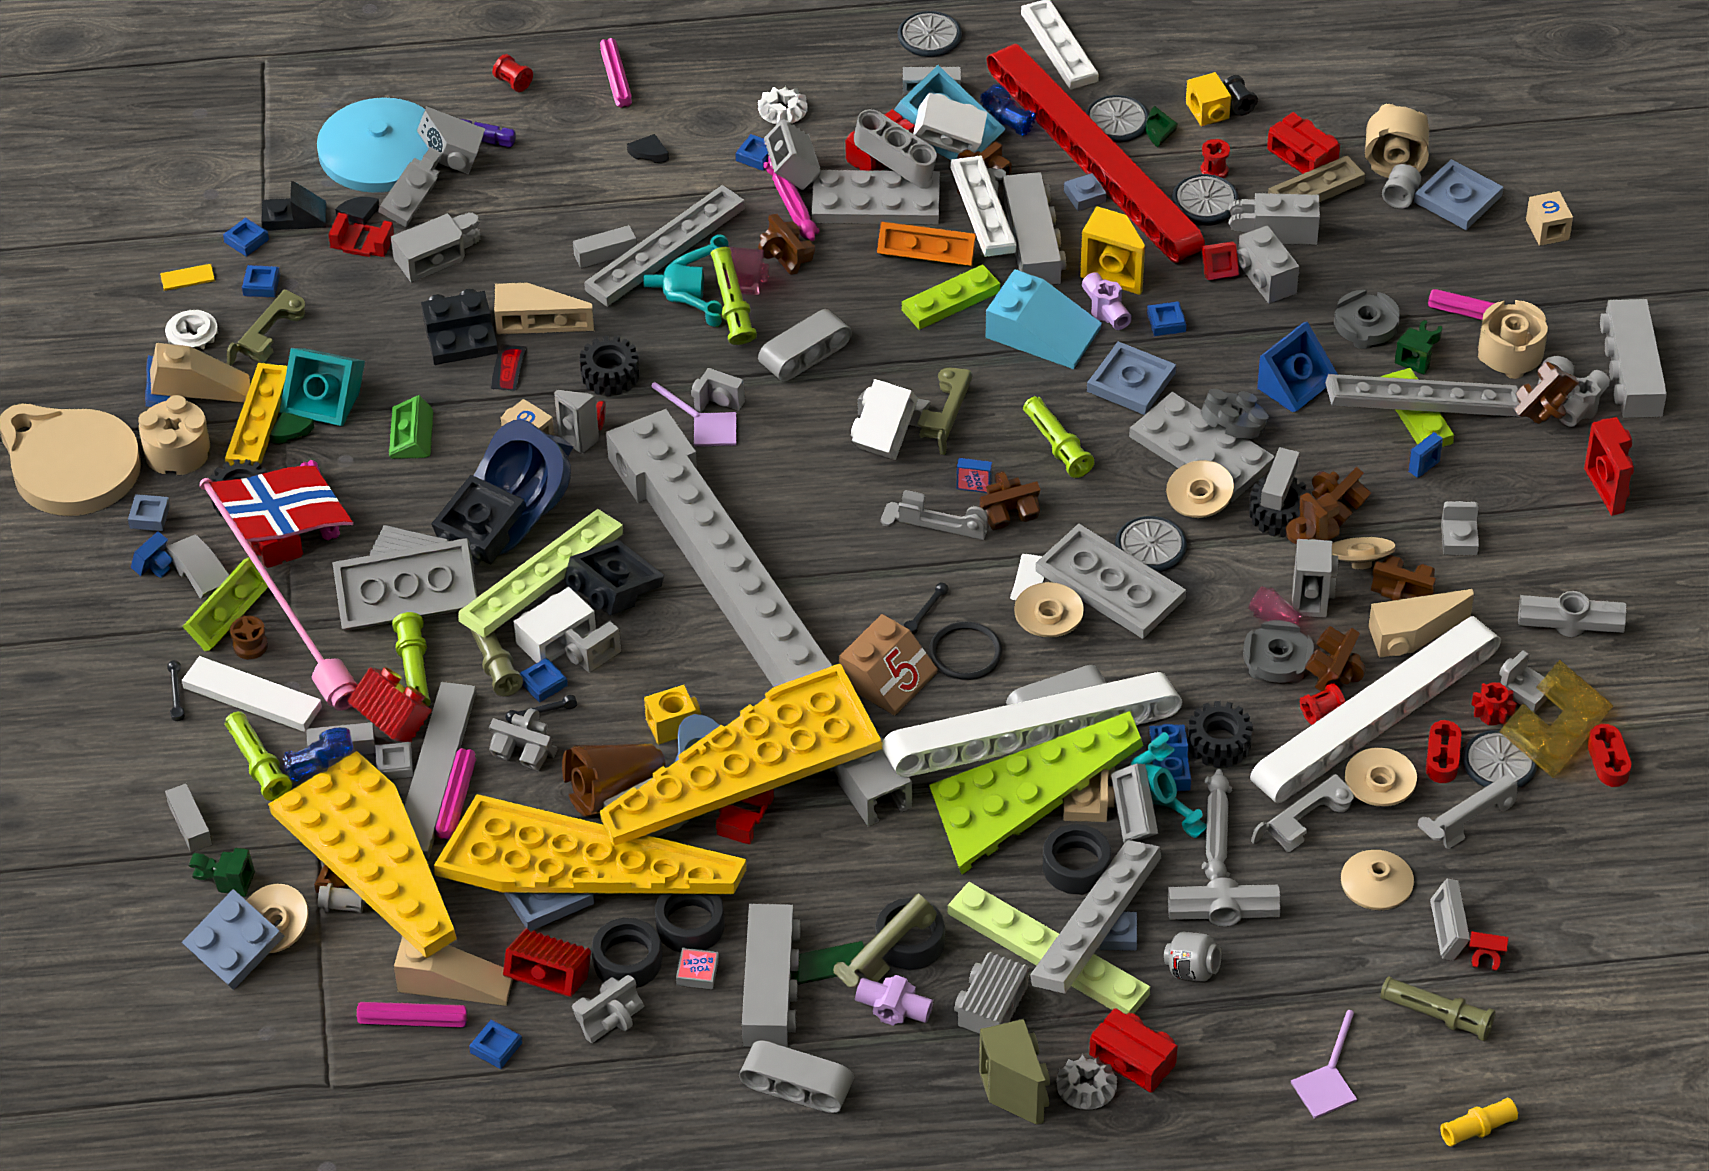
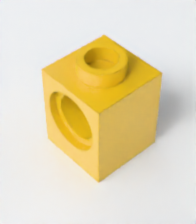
(1208, 99)
(667, 710)

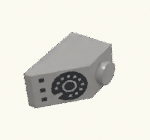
(452, 137)

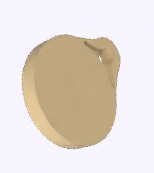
(70, 457)

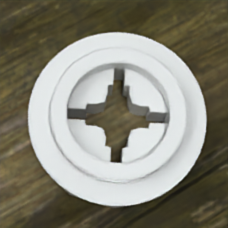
(774, 111)
(195, 320)

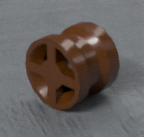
(248, 637)

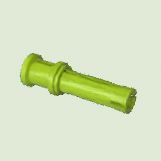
(735, 308)
(1064, 445)
(411, 649)
(262, 765)

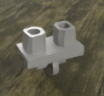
(535, 745)
(609, 1009)

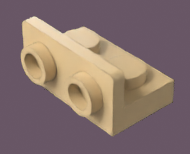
(1092, 801)

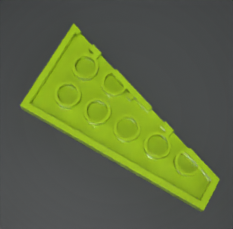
(1020, 789)

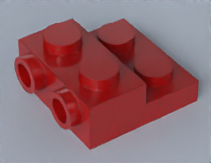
(1609, 463)

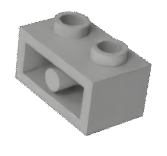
(1268, 264)
(1313, 577)

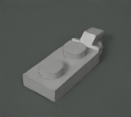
(411, 188)

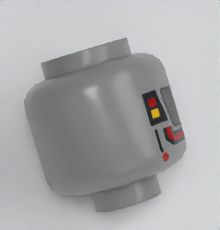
(1193, 956)

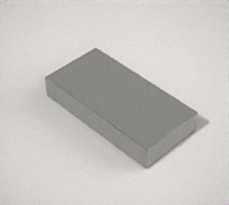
(1134, 803)
(1449, 919)

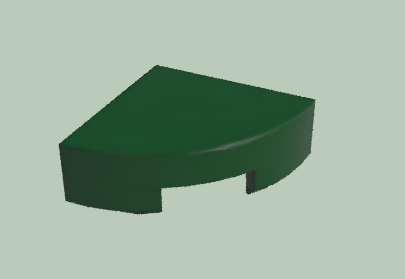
(1159, 126)
(290, 427)

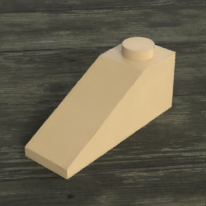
(539, 310)
(194, 374)
(1413, 622)
(450, 975)

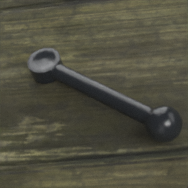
(940, 590)
(567, 702)
(177, 712)

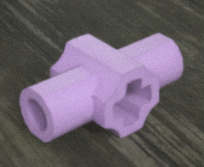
(1106, 301)
(894, 1000)

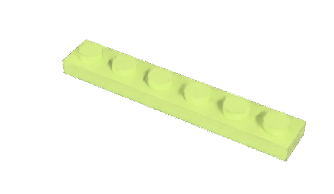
(537, 574)
(1032, 940)

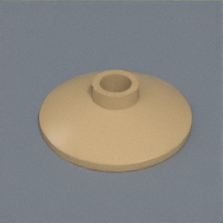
(1197, 479)
(1362, 550)
(1049, 609)
(1385, 767)
(1373, 889)
(283, 903)

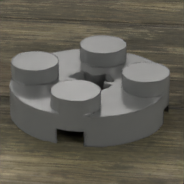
(1366, 332)
(1235, 412)
(1273, 667)

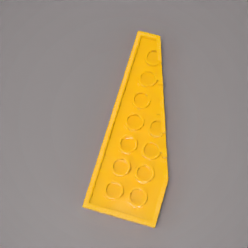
(781, 739)
(365, 837)
(546, 852)

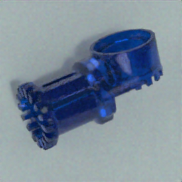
(1006, 109)
(330, 745)

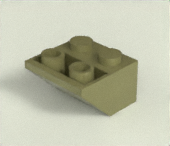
(1012, 1070)

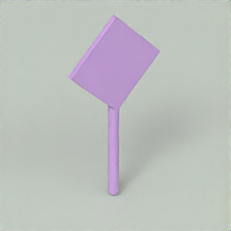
(709, 428)
(1325, 1088)

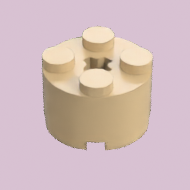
(1397, 137)
(1513, 338)
(174, 436)

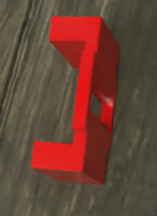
(344, 237)
(738, 822)

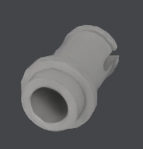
(339, 899)

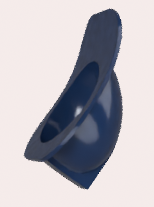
(528, 466)

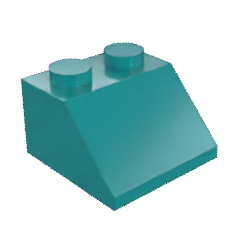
(321, 385)

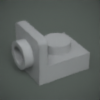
(718, 388)
(1460, 528)
(595, 648)

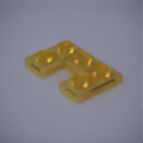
(1556, 744)

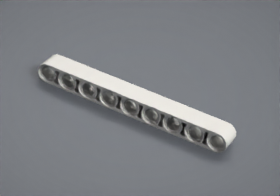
(1374, 709)
(1026, 724)

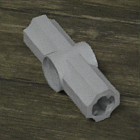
(1572, 613)
(1223, 902)

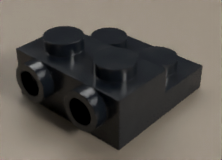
(459, 326)
(480, 515)
(611, 576)

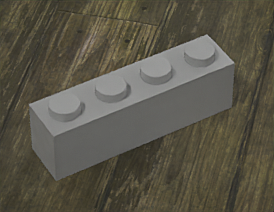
(1032, 226)
(1633, 358)
(768, 974)

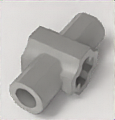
(1585, 397)

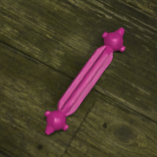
(793, 204)

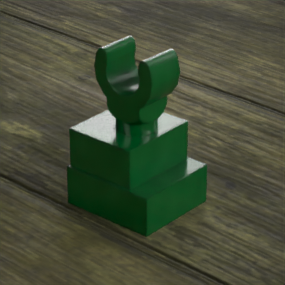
(1415, 348)
(231, 872)

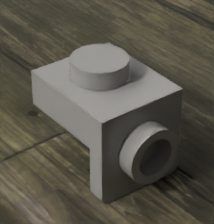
(1522, 681)

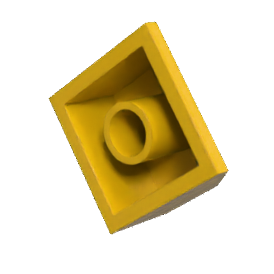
(1113, 250)

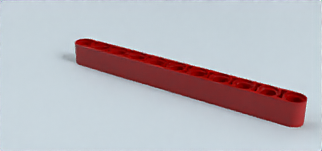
(1096, 153)

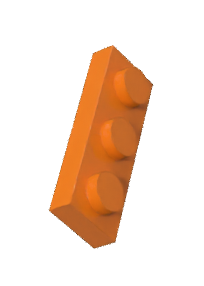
(926, 243)

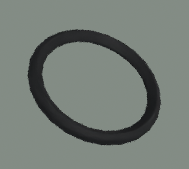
(972, 675)

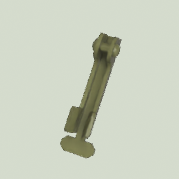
(254, 342)
(937, 424)
(869, 960)

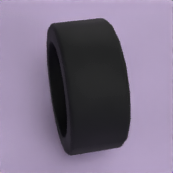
(1075, 837)
(627, 930)
(699, 938)
(914, 955)

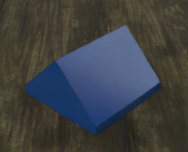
(1294, 369)

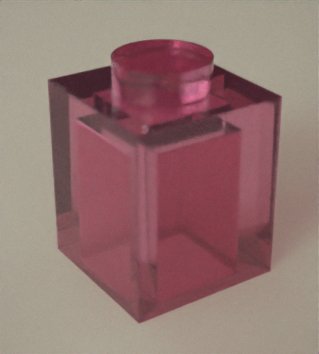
(749, 269)

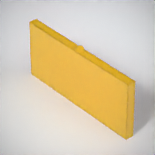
(187, 277)

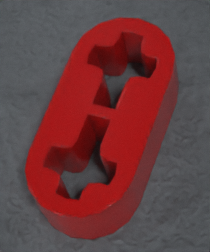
(1449, 752)
(1616, 753)

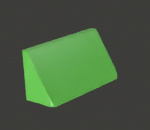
(411, 429)

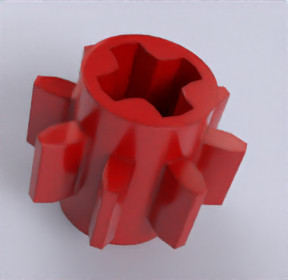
(1493, 703)

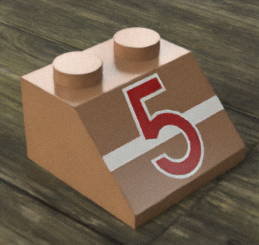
(887, 665)

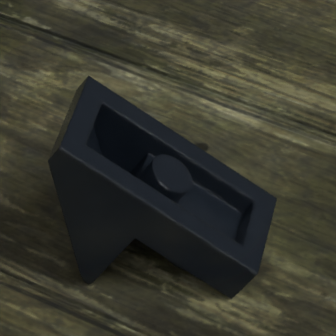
(299, 211)

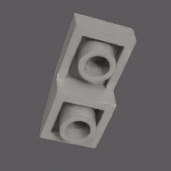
(198, 563)

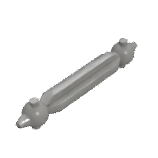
(1217, 826)

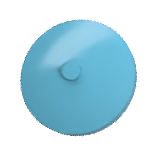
(371, 143)

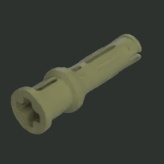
(498, 665)
(1454, 1013)

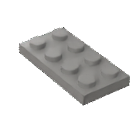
(874, 198)
(1181, 436)
(415, 580)
(1111, 580)

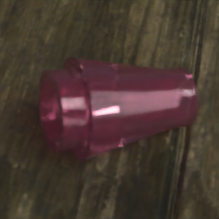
(1271, 606)

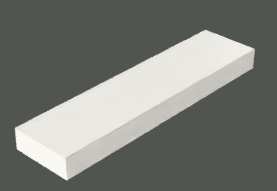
(1059, 44)
(983, 206)
(252, 693)

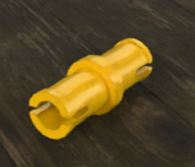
(1479, 1122)

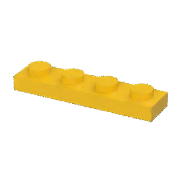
(258, 414)

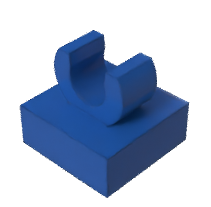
(152, 556)

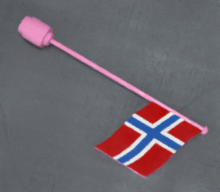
(276, 508)

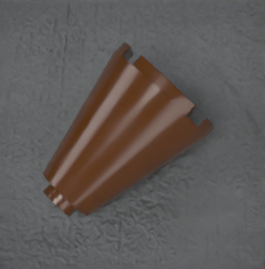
(606, 771)

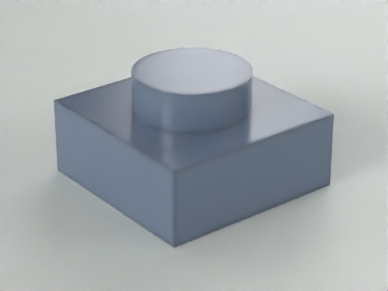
(1084, 192)
(148, 512)
(1123, 933)

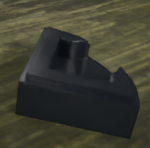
(648, 148)
(359, 209)

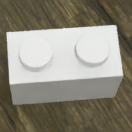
(950, 124)
(883, 419)
(544, 627)

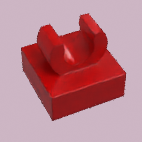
(1220, 260)
(1487, 945)

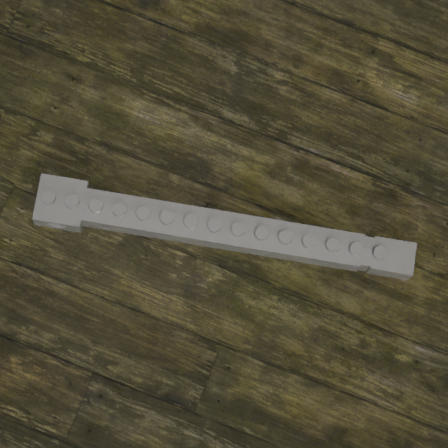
(662, 468)

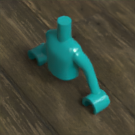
(686, 283)
(1163, 786)

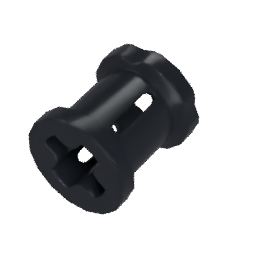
(1241, 99)

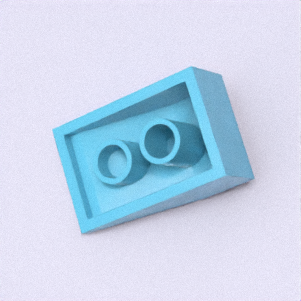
(941, 83)
(1040, 320)

